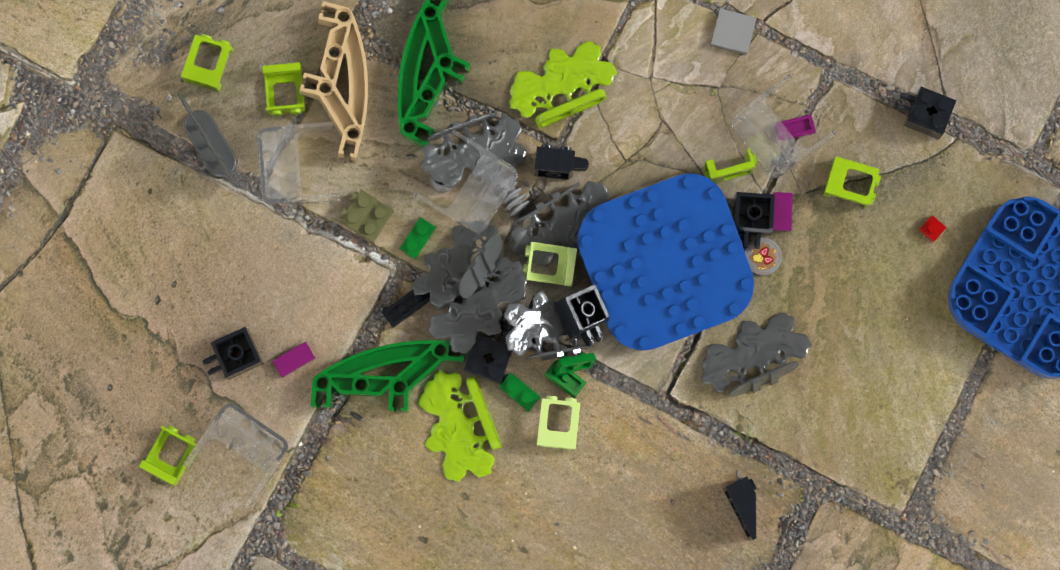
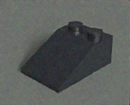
(743, 501)

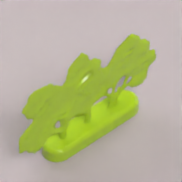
(563, 76)
(454, 431)

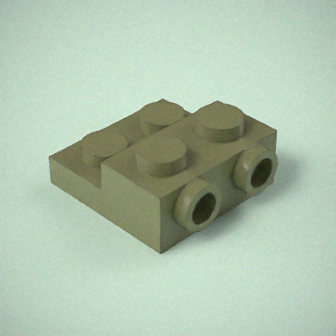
(366, 215)

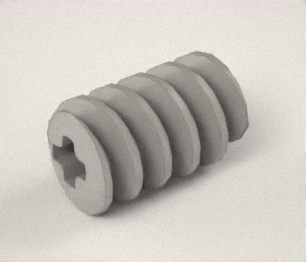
(515, 201)

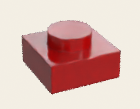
(932, 228)

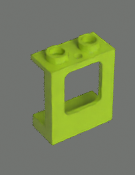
(283, 74)
(201, 76)
(732, 172)
(837, 176)
(160, 468)

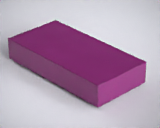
(800, 126)
(782, 212)
(294, 359)

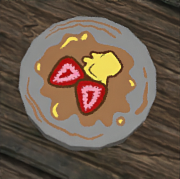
(766, 259)

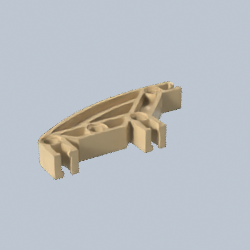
(348, 42)

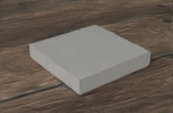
(733, 31)

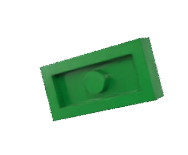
(417, 238)
(570, 364)
(568, 382)
(519, 392)

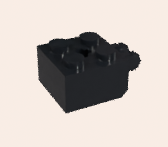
(918, 116)
(558, 162)
(760, 225)
(583, 314)
(487, 346)
(224, 350)

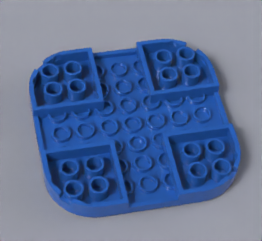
(666, 261)
(1012, 286)

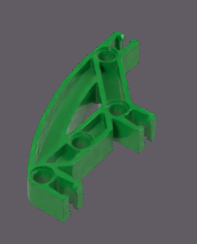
(411, 105)
(348, 372)

